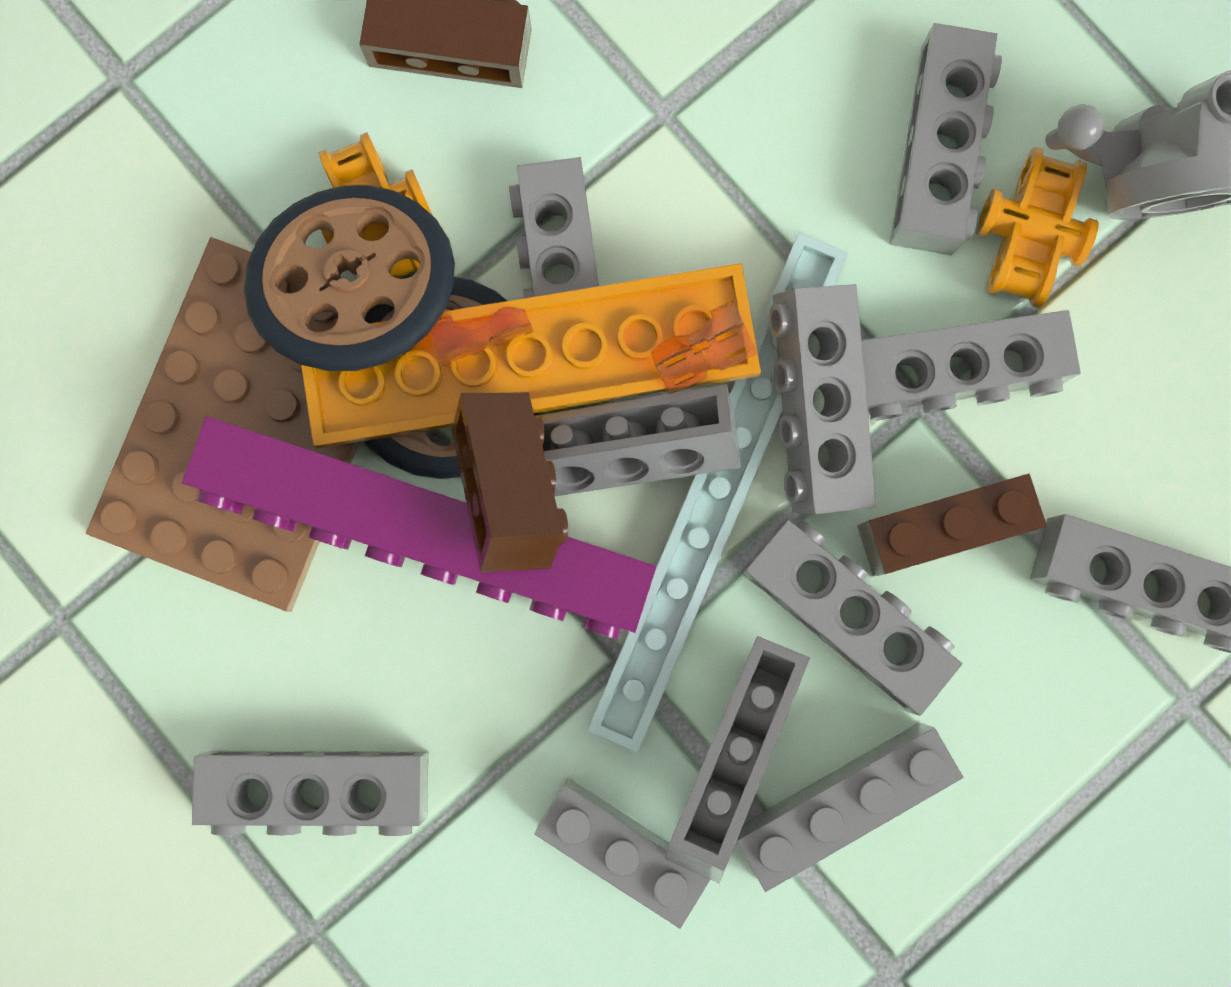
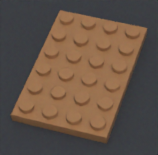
(228, 372)

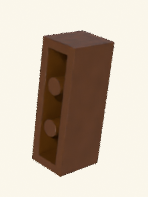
(449, 38)
(507, 482)
(951, 525)

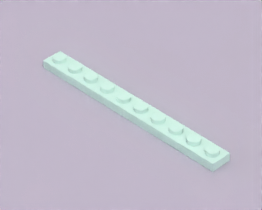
(703, 526)

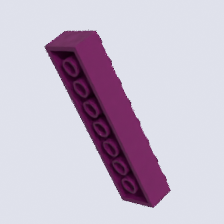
(403, 521)

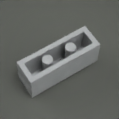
(620, 852)

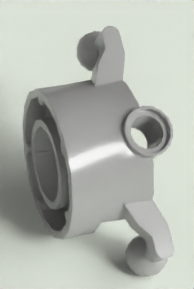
(1159, 157)

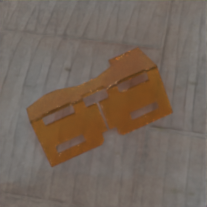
(723, 320)
(458, 342)

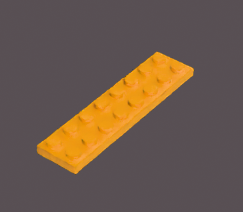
(581, 352)

